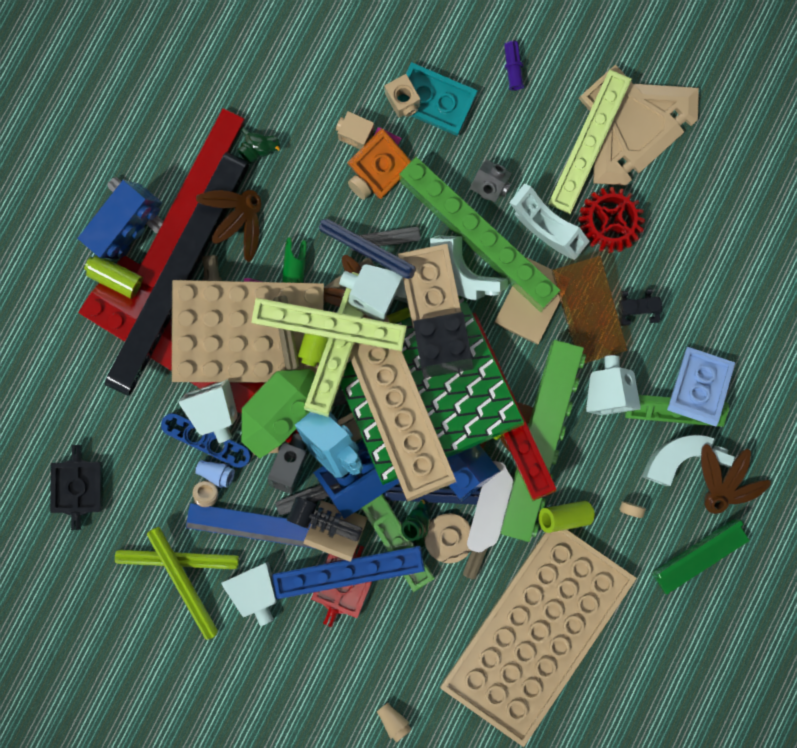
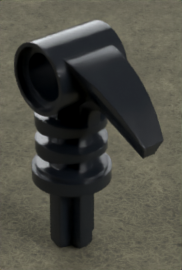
(305, 513)

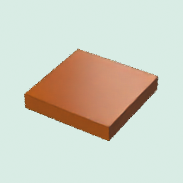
(379, 163)

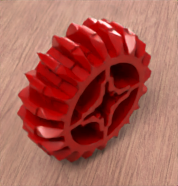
(603, 215)

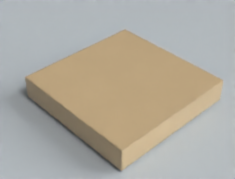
(338, 545)

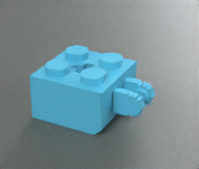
(330, 444)

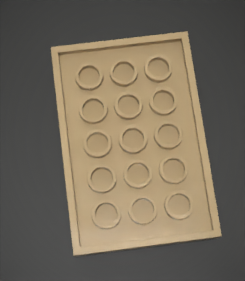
(216, 335)

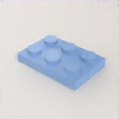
(701, 386)

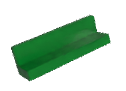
(700, 556)

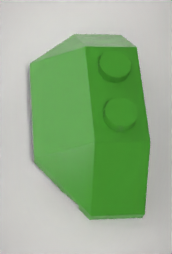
(275, 410)

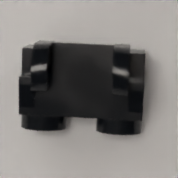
(639, 306)

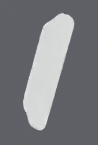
(490, 510)

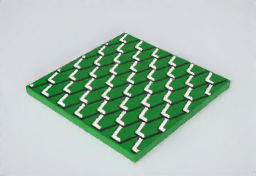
(461, 405)

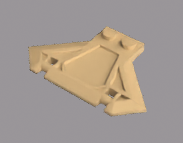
(640, 127)

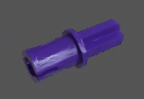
(513, 65)

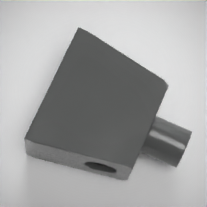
(286, 474)

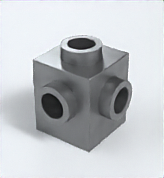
(491, 181)

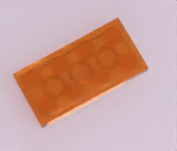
(589, 308)

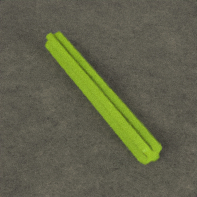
(185, 559)
(182, 583)

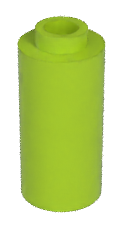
(113, 276)
(312, 349)
(566, 516)

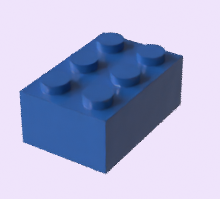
(120, 220)

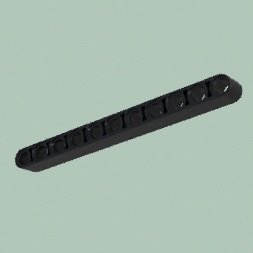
(180, 266)

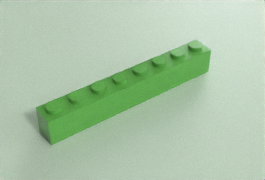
(478, 234)
(546, 429)

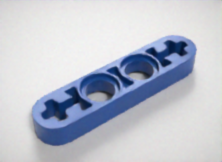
(205, 442)

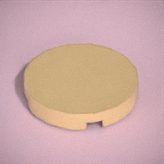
(448, 538)

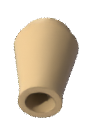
(394, 722)

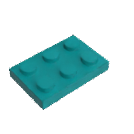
(442, 100)

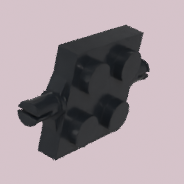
(76, 487)

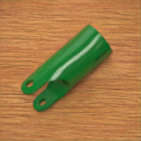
(294, 268)

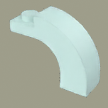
(547, 225)
(468, 283)
(669, 456)

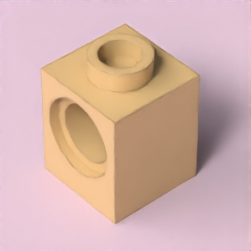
(398, 87)
(354, 130)

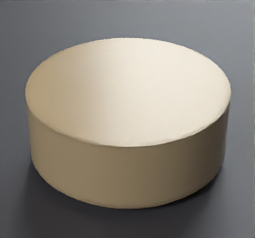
(359, 187)
(205, 494)
(632, 509)

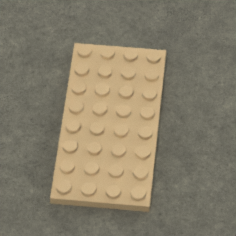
(537, 634)

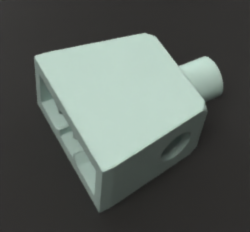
(372, 290)
(612, 389)
(211, 409)
(253, 592)

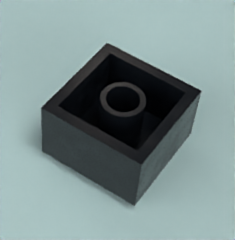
(443, 345)

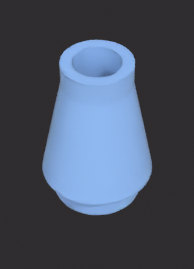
(217, 473)

